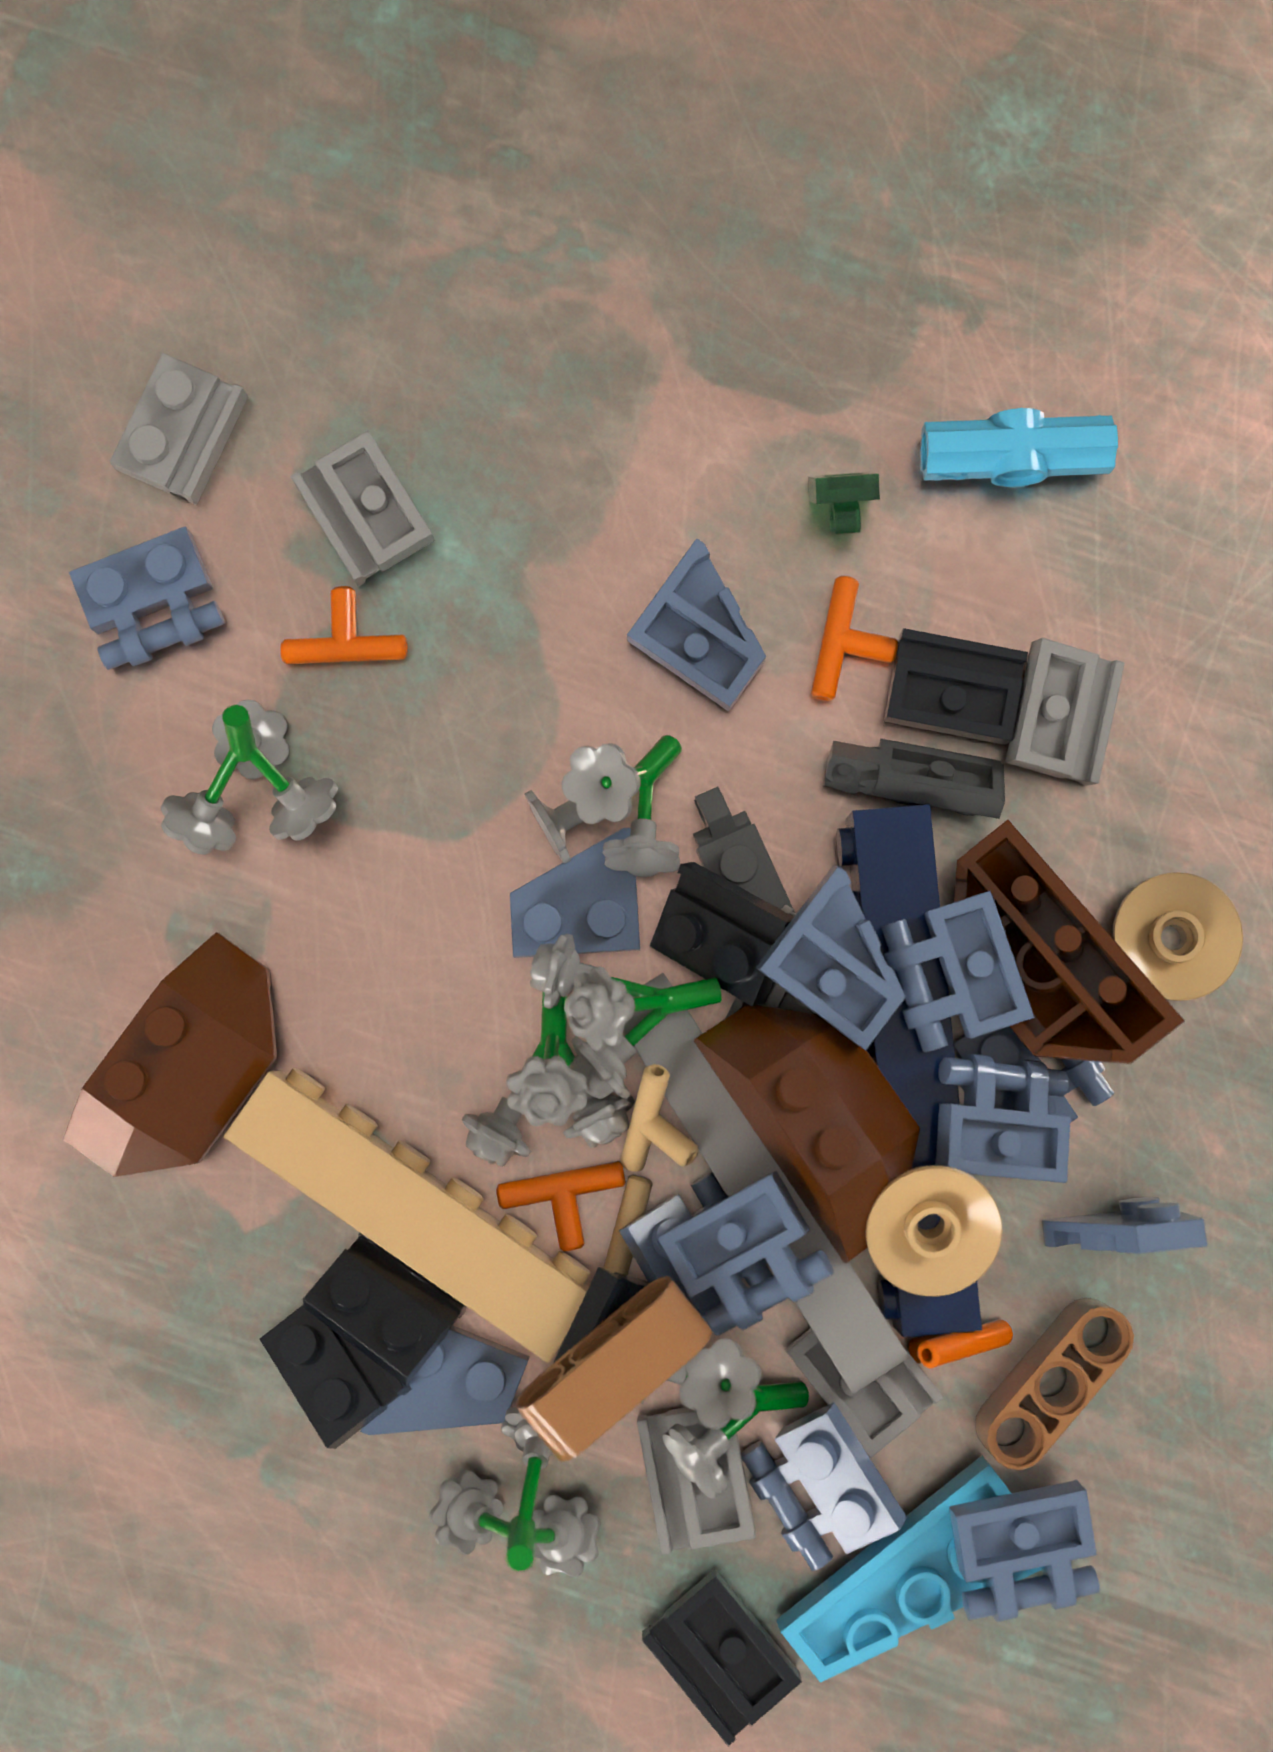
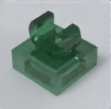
(843, 496)

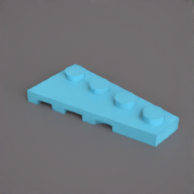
(891, 1584)

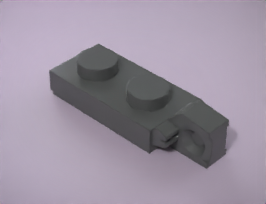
(919, 776)
(735, 850)

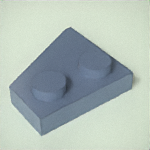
(699, 631)
(578, 900)
(835, 962)
(1138, 1228)
(458, 1386)

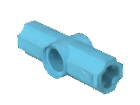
(1018, 447)

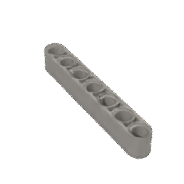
(840, 1307)

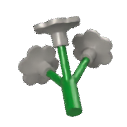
(253, 745)
(602, 789)
(726, 1397)

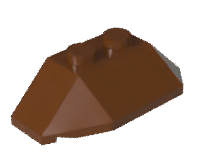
(1078, 980)
(179, 1065)
(817, 1112)

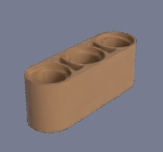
(613, 1368)
(1050, 1416)

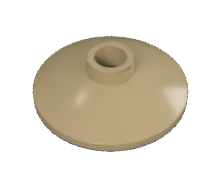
(1207, 930)
(938, 1258)

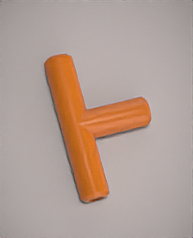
(841, 639)
(344, 643)
(562, 1191)
(949, 1347)

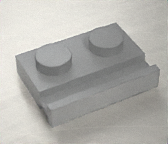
(179, 428)
(363, 508)
(1065, 712)
(877, 1410)
(680, 1508)

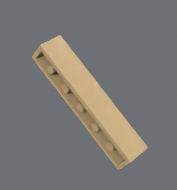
(411, 1211)

